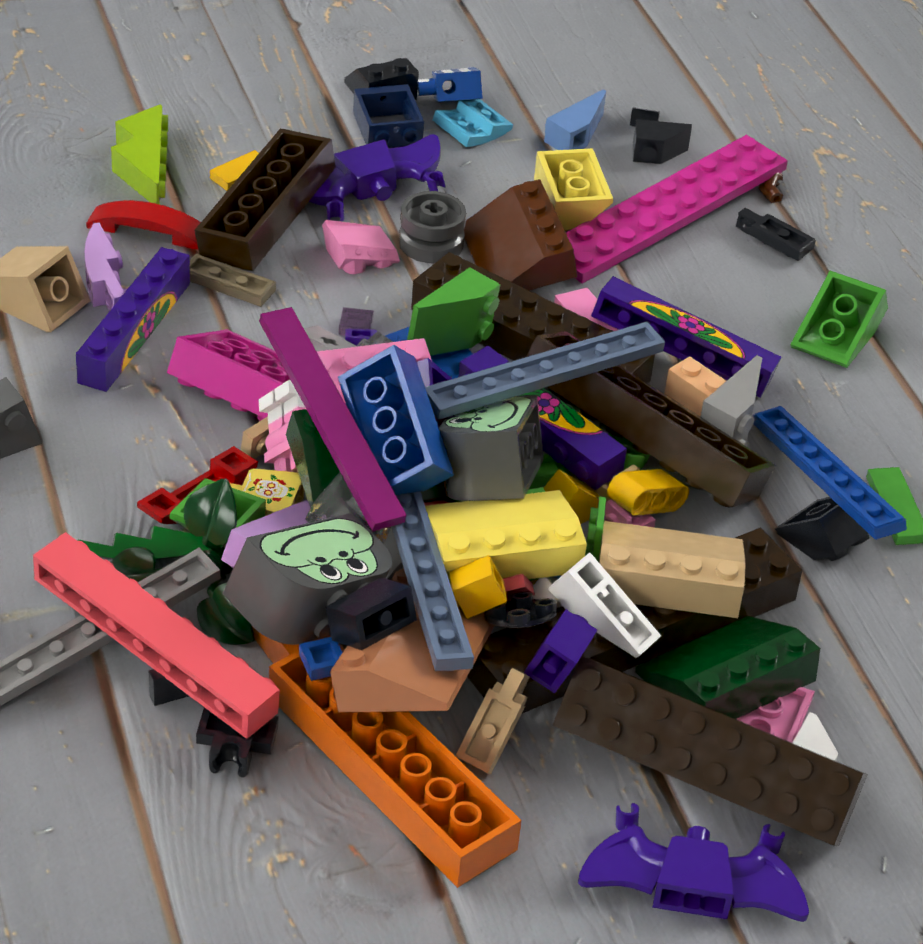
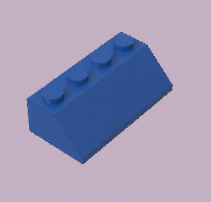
(397, 420)

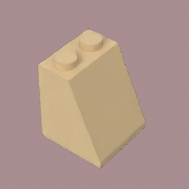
(41, 285)

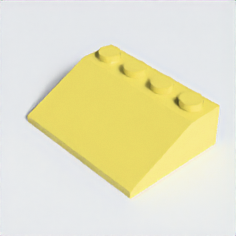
(521, 535)

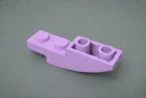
(102, 268)

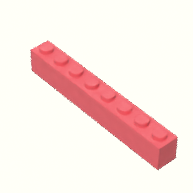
(157, 635)

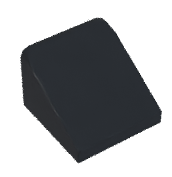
(643, 114)

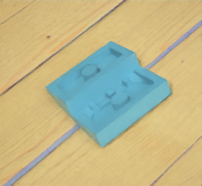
(472, 122)

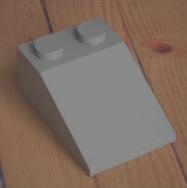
(733, 402)

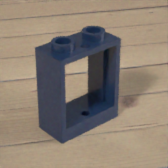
(398, 101)

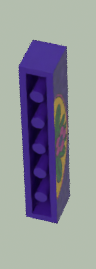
(132, 319)
(683, 333)
(564, 431)

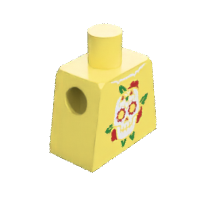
(277, 487)

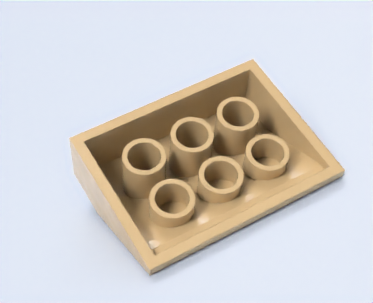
(675, 568)

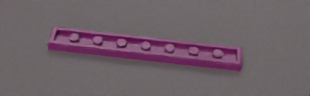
(333, 419)

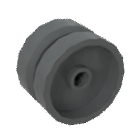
(432, 226)

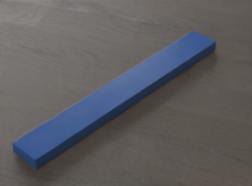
(830, 473)

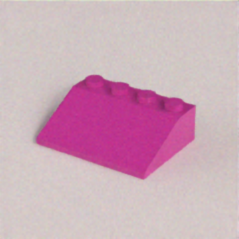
(227, 368)

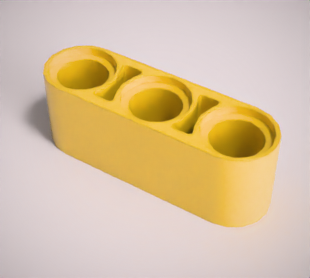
(647, 492)

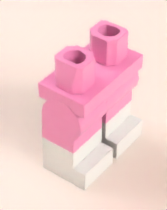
(279, 406)

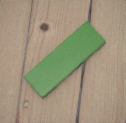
(894, 490)

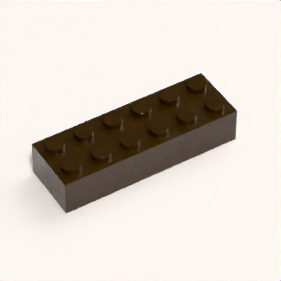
(265, 199)

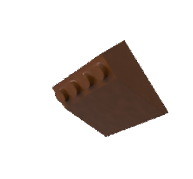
(521, 238)

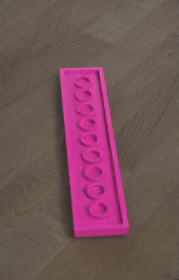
(671, 205)

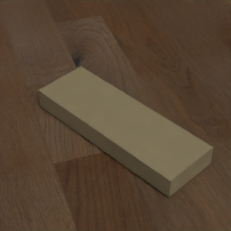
(230, 280)

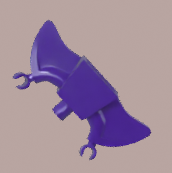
(374, 170)
(695, 872)

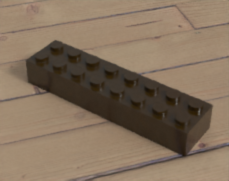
(520, 314)
(663, 429)
(710, 750)

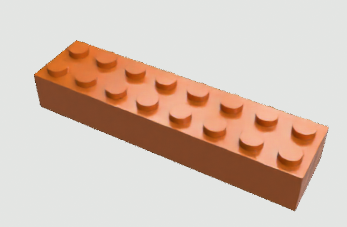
(404, 774)

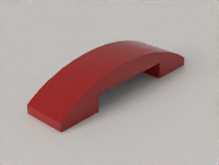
(147, 217)
(229, 465)

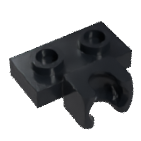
(230, 745)

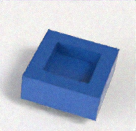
(319, 657)

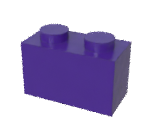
(560, 650)

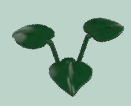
(208, 514)

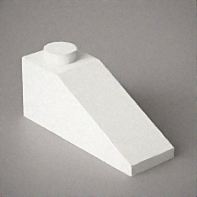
(595, 596)

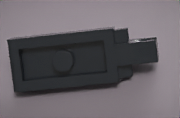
(775, 233)

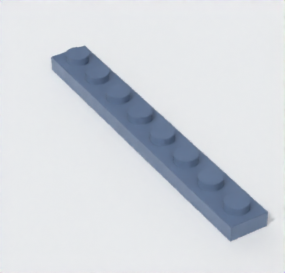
(543, 370)
(431, 588)

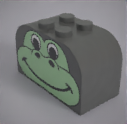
(494, 450)
(297, 571)

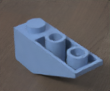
(576, 124)

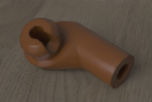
(770, 190)

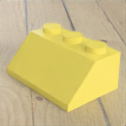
(573, 184)

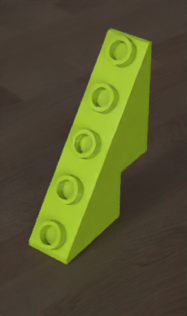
(142, 152)

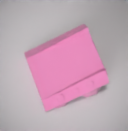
(358, 246)

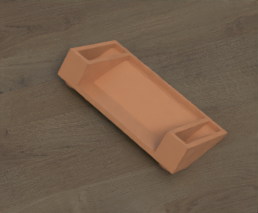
(399, 670)

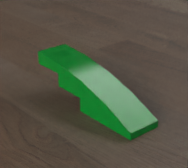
(162, 543)

